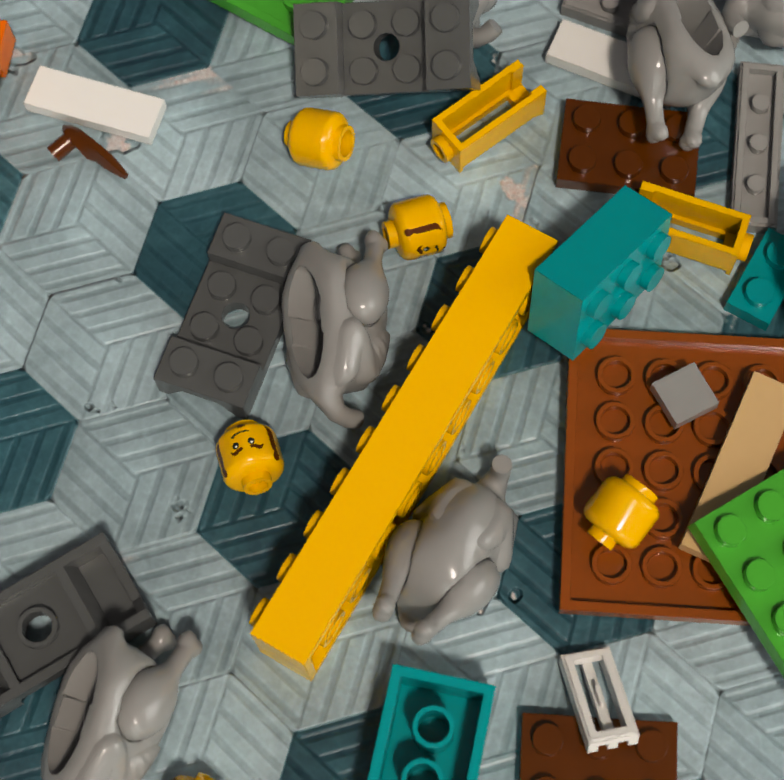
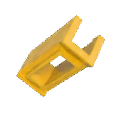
(475, 106)
(707, 219)

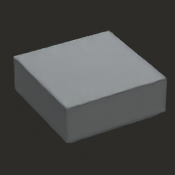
(684, 395)

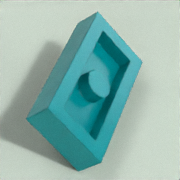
(761, 284)

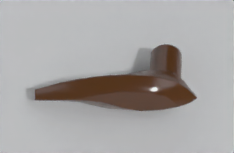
(90, 149)

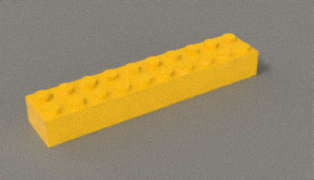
(402, 452)

